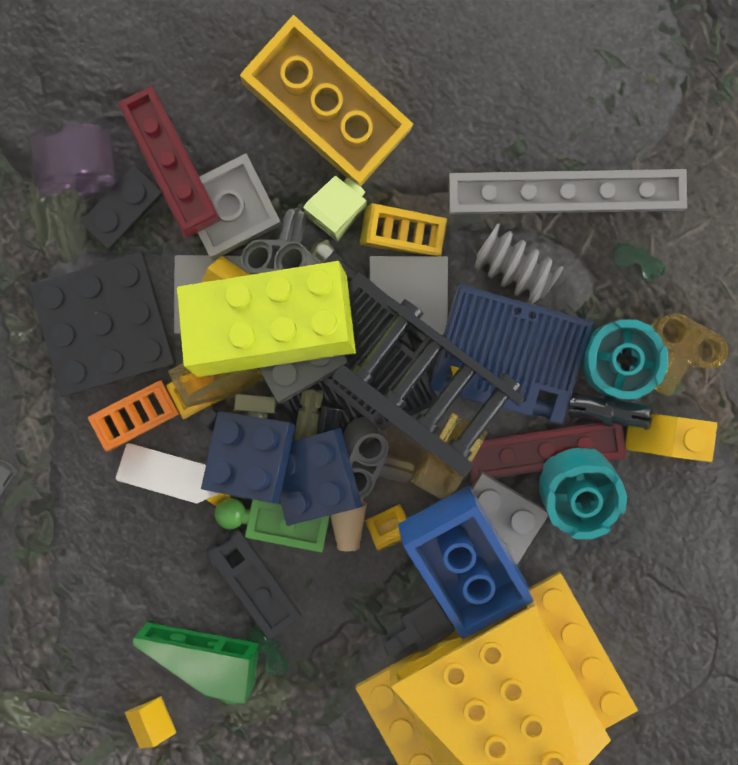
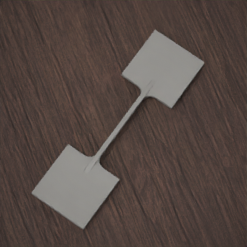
(413, 278)

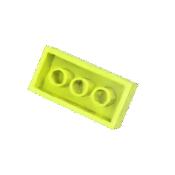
(266, 319)

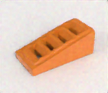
(103, 431)

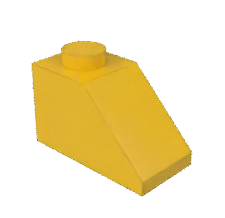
(674, 438)

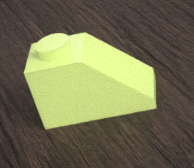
(336, 206)

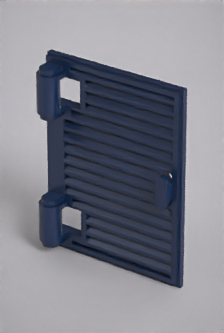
(504, 338)

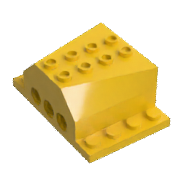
(507, 695)

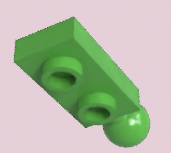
(267, 523)

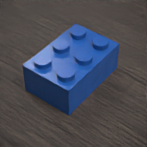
(465, 562)

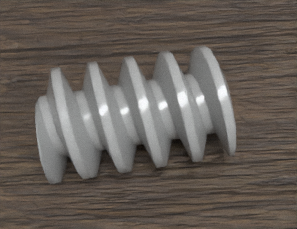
(517, 266)

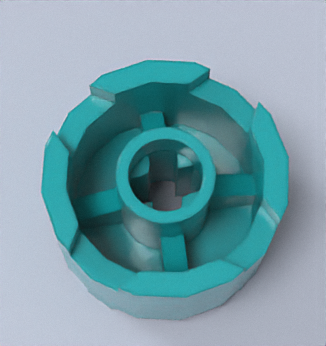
(640, 344)
(578, 472)

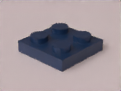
(248, 457)
(318, 479)

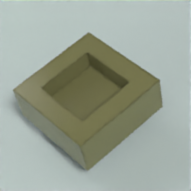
(256, 405)

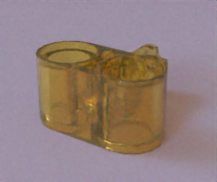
(685, 349)

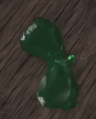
(627, 255)
(275, 661)

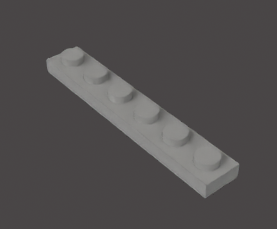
(568, 191)

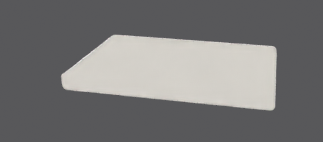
(163, 473)

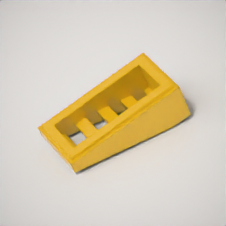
(369, 229)

